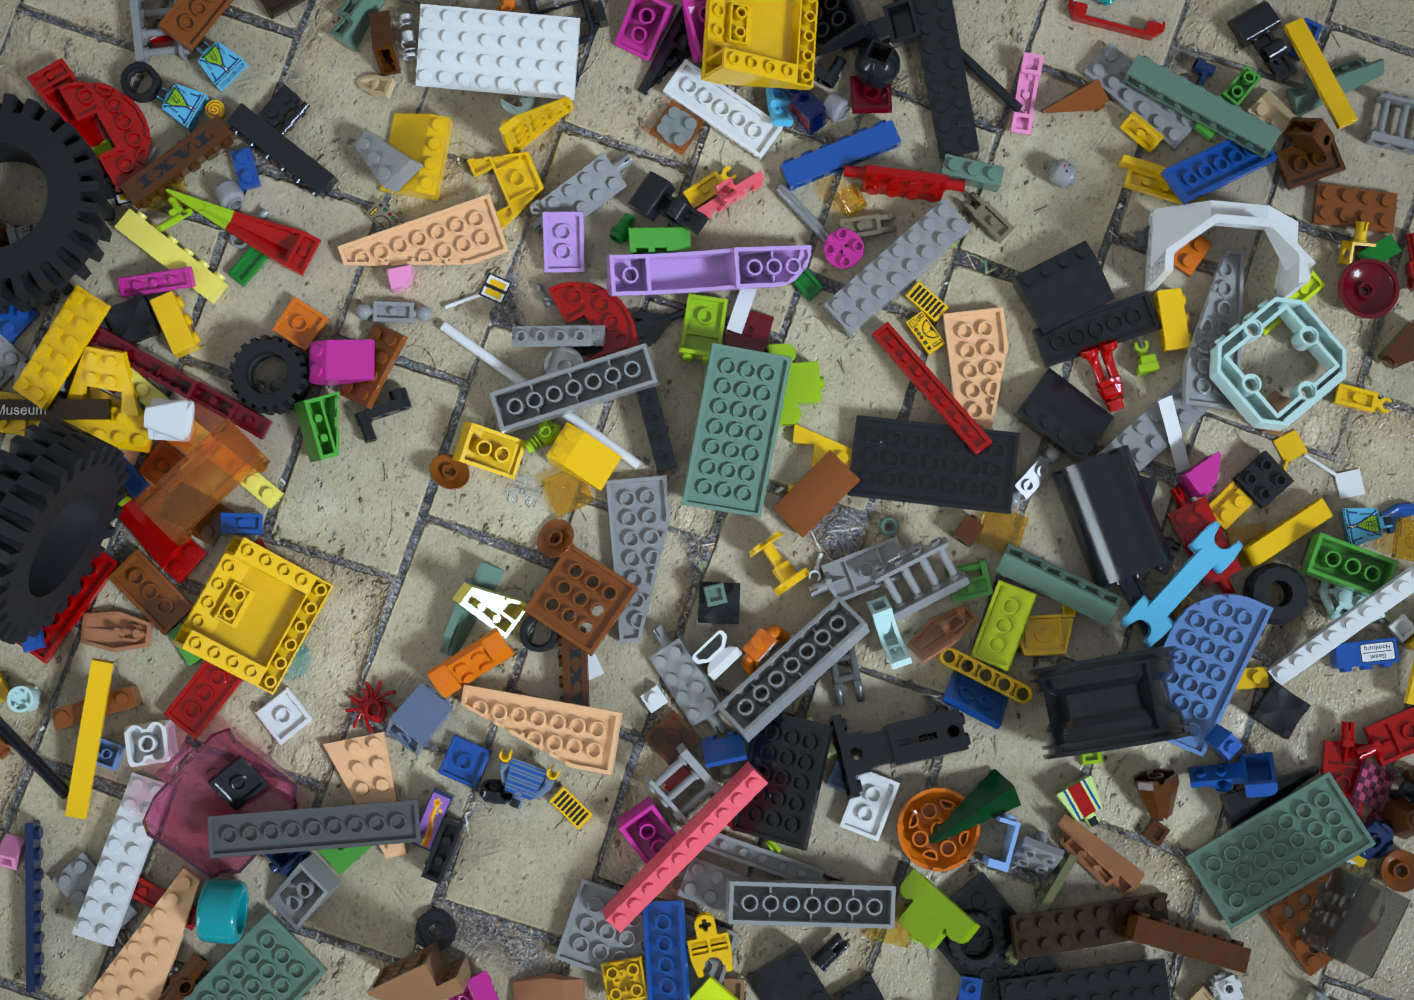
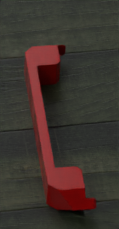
(1078, 14)

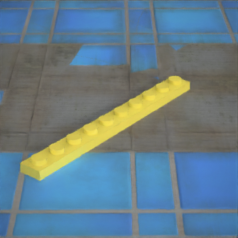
(254, 483)

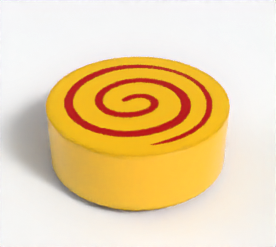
(215, 108)

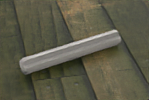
(802, 212)

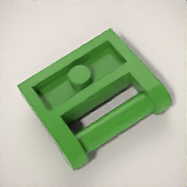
(978, 586)

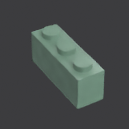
(976, 173)

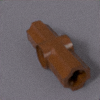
(182, 981)

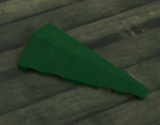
(989, 799)

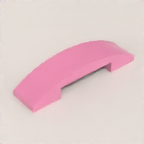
(1026, 92)

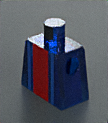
(807, 110)

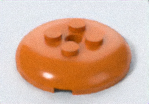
(917, 824)

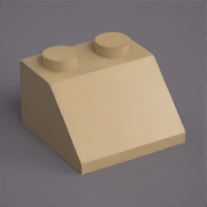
(1272, 111)

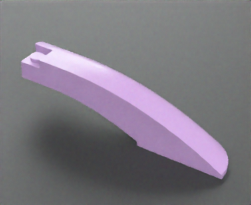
(705, 270)

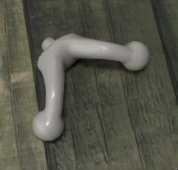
(547, 300)

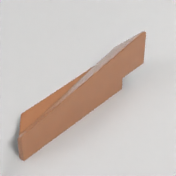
(1099, 857)

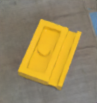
(1229, 505)

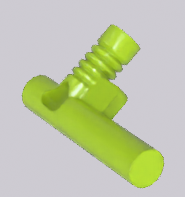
(175, 215)

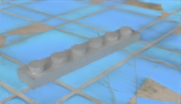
(763, 858)

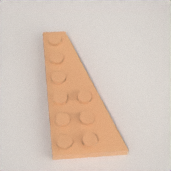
(367, 774)

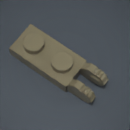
(988, 218)
(868, 225)

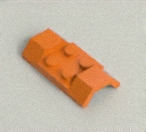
(470, 663)

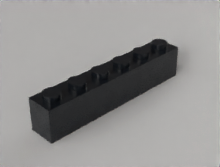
(281, 150)

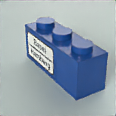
(1365, 654)

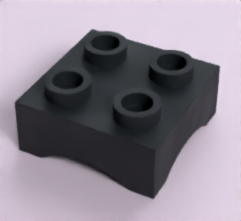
(134, 319)
(1263, 479)
(723, 613)
(1279, 710)

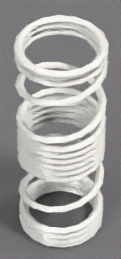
(407, 37)

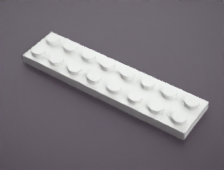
(118, 865)

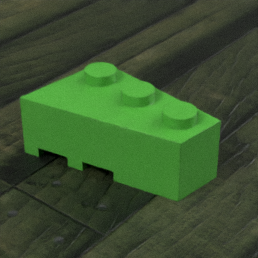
(659, 240)
(319, 425)

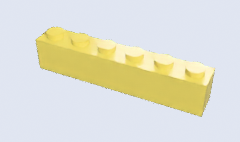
(170, 255)

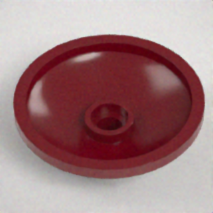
(1380, 286)

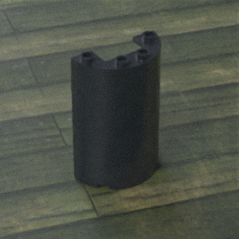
(1112, 517)

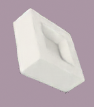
(1401, 628)
(654, 699)

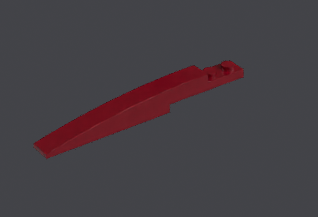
(184, 383)

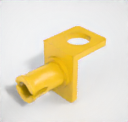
(1358, 239)

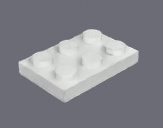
(870, 811)

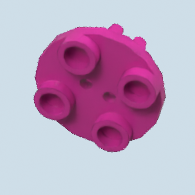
(851, 254)

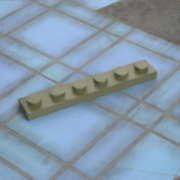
(1046, 897)

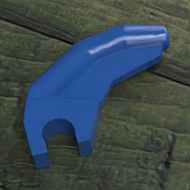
(1398, 510)

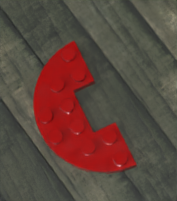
(121, 121)
(594, 302)

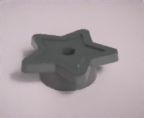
(1141, 242)

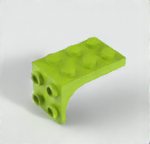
(702, 325)

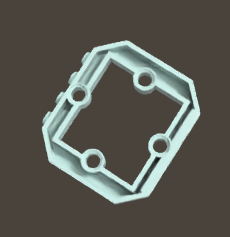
(1319, 342)

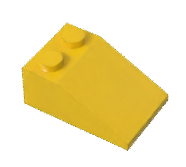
(489, 450)
(583, 456)

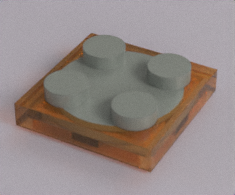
(677, 128)

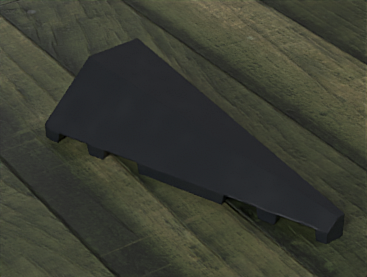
(670, 54)
(1240, 807)

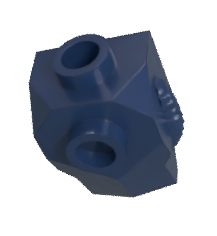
(285, 862)

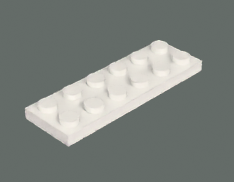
(722, 110)

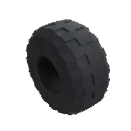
(1293, 587)

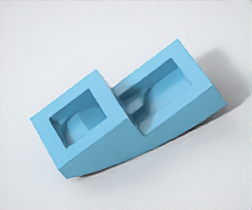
(778, 108)

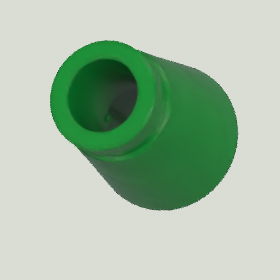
(620, 231)

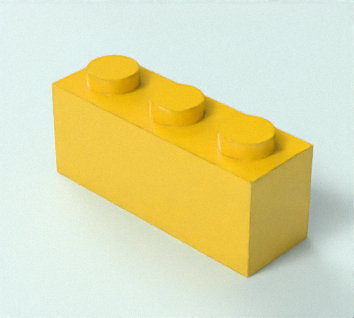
(1172, 320)
(176, 324)

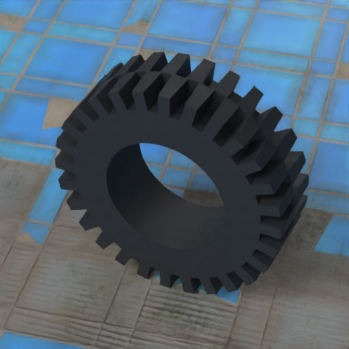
(73, 209)
(54, 514)

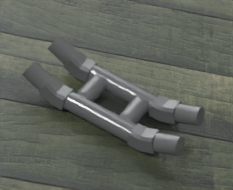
(853, 675)

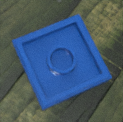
(465, 761)

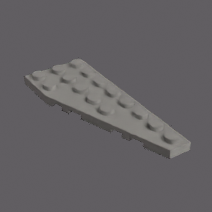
(1219, 313)
(638, 531)

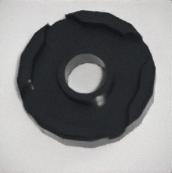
(440, 918)

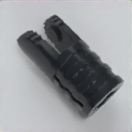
(830, 951)

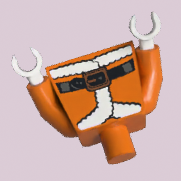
(762, 647)

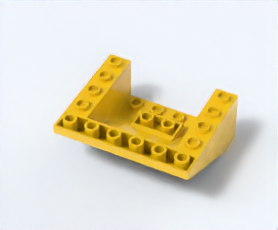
(760, 43)
(253, 614)

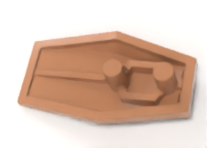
(115, 631)
(942, 632)
(549, 987)

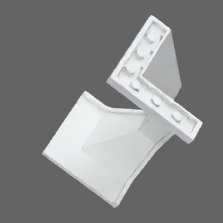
(1179, 224)

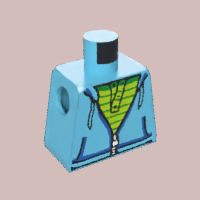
(220, 64)
(183, 105)
(1363, 524)

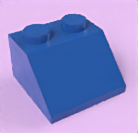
(724, 749)

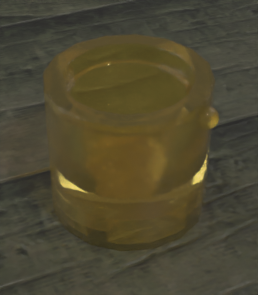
(850, 200)

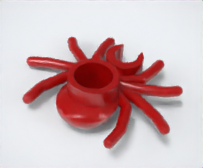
(371, 705)

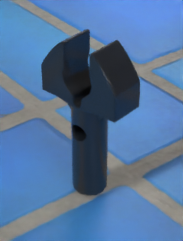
(1404, 790)

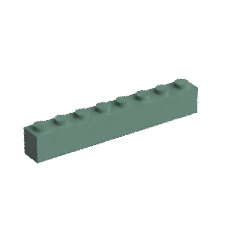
(1202, 106)

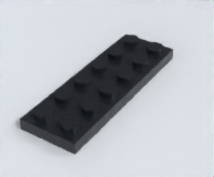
(1117, 320)

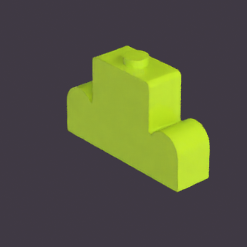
(802, 386)
(933, 914)

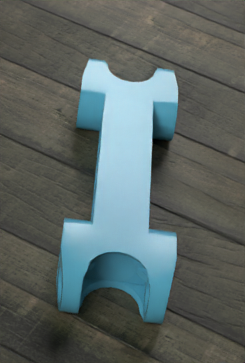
(1205, 557)

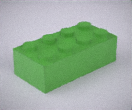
(1347, 565)

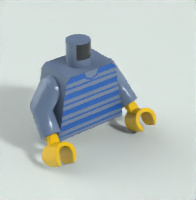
(524, 779)

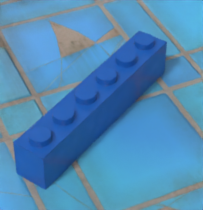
(833, 157)

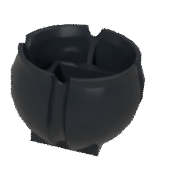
(874, 71)

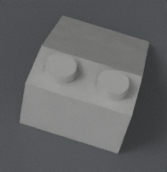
(304, 891)

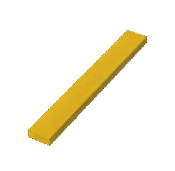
(89, 738)

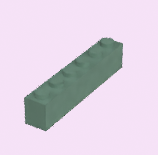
(1058, 584)

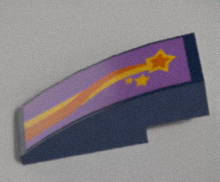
(433, 816)

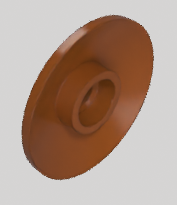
(444, 465)
(551, 533)
(1405, 879)

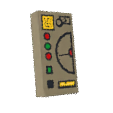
(383, 216)

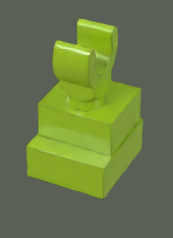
(1146, 363)

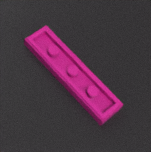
(156, 282)

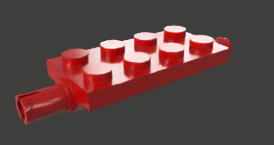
(903, 182)
(1191, 519)
(1389, 738)
(1341, 761)

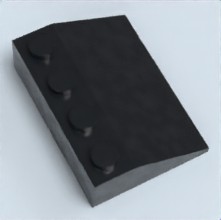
(839, 25)
(1063, 287)
(1063, 416)
(788, 978)

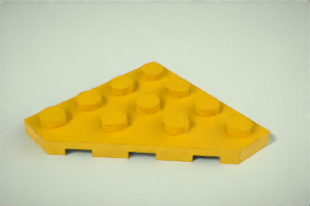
(527, 126)

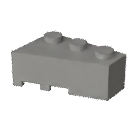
(386, 161)

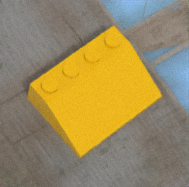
(427, 141)

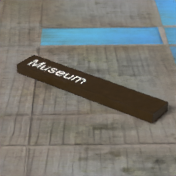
(59, 408)

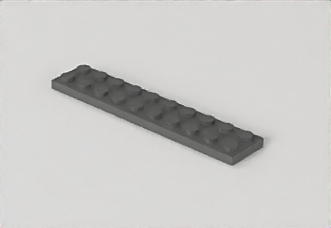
(314, 828)

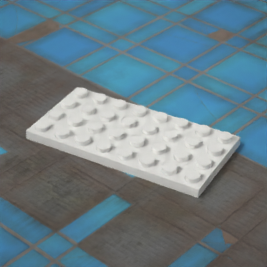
(497, 51)

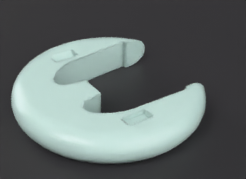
(527, 104)

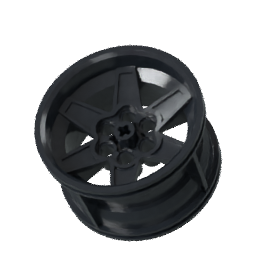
(1109, 703)

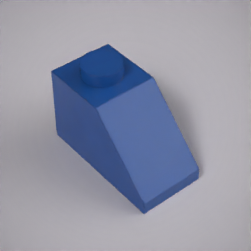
(1223, 743)

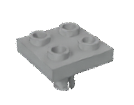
(1037, 854)

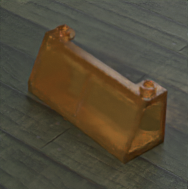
(201, 481)

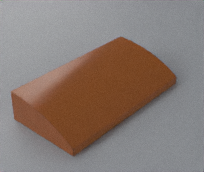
(816, 493)

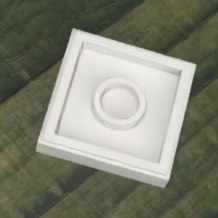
(284, 715)

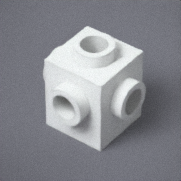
(1225, 986)

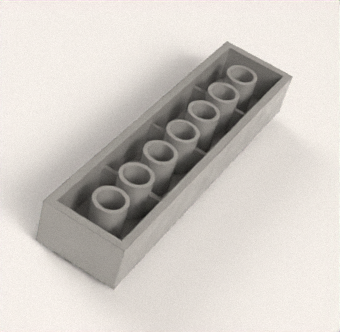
(896, 267)
(574, 388)
(793, 668)
(810, 903)

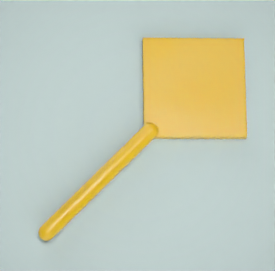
(1290, 447)

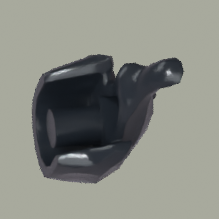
(492, 792)

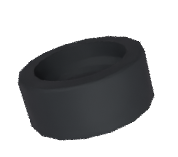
(133, 69)
(528, 644)

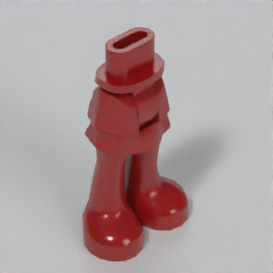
(1110, 386)

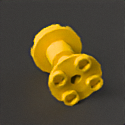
(783, 569)

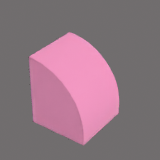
(400, 277)
(12, 851)

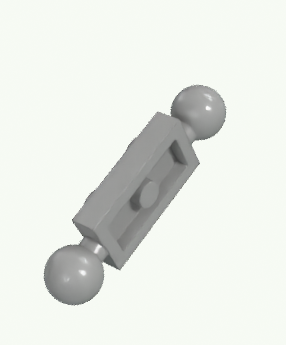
(393, 312)
(1034, 475)

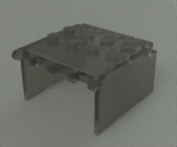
(1354, 918)

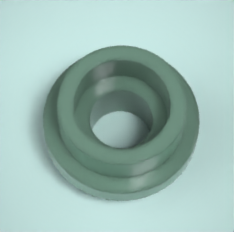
(895, 526)

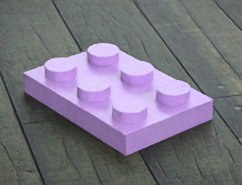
(563, 241)

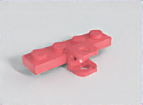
(728, 193)

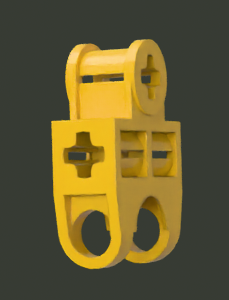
(709, 944)

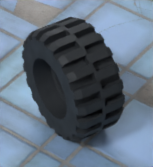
(251, 357)

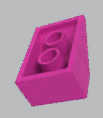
(694, 18)
(645, 26)
(341, 361)
(646, 828)

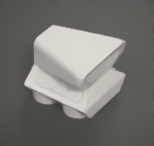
(170, 419)
(717, 655)
(150, 742)

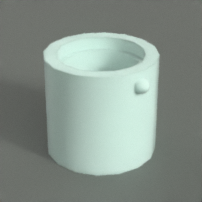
(24, 698)

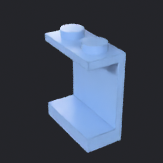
(1003, 862)

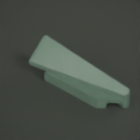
(354, 21)
(1349, 76)
(462, 620)

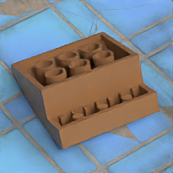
(422, 977)

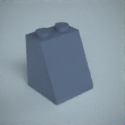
(419, 718)

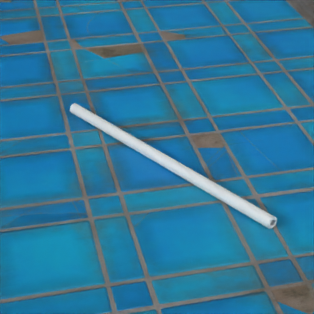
(517, 378)

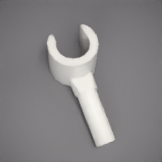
(817, 566)

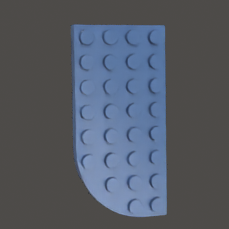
(1213, 650)

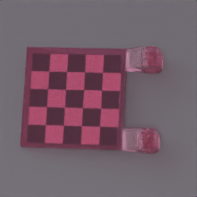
(1371, 789)

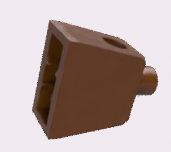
(1310, 135)

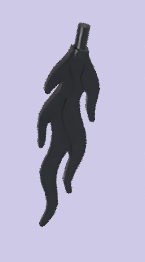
(649, 328)

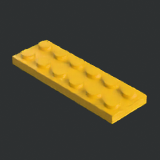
(61, 347)

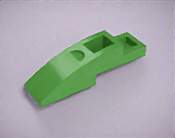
(1234, 94)

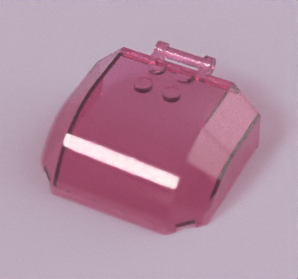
(182, 805)

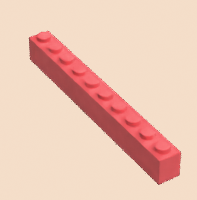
(684, 847)

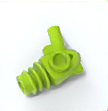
(546, 434)

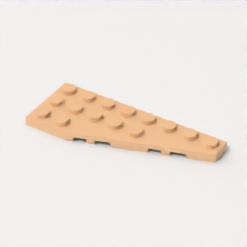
(447, 237)
(976, 360)
(566, 731)
(147, 957)

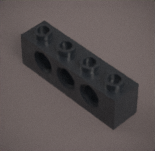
(656, 430)

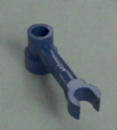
(1203, 70)

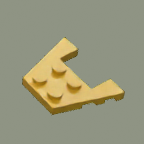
(517, 179)
(106, 370)
(821, 446)
(1048, 634)

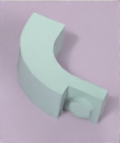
(888, 633)

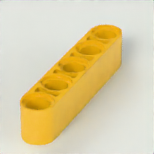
(1287, 531)
(994, 678)

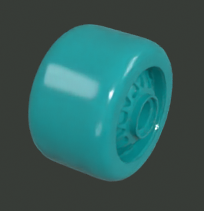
(222, 911)

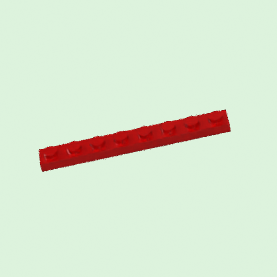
(932, 388)

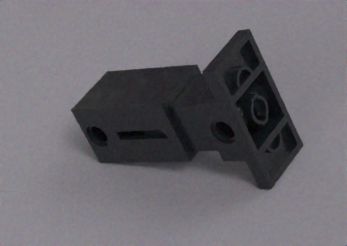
(897, 744)

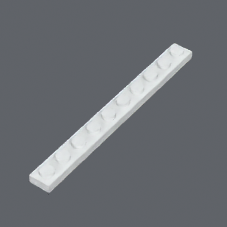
(1343, 627)

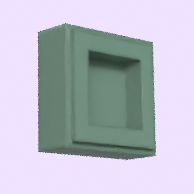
(715, 594)

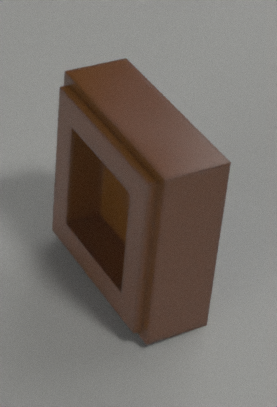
(1155, 832)

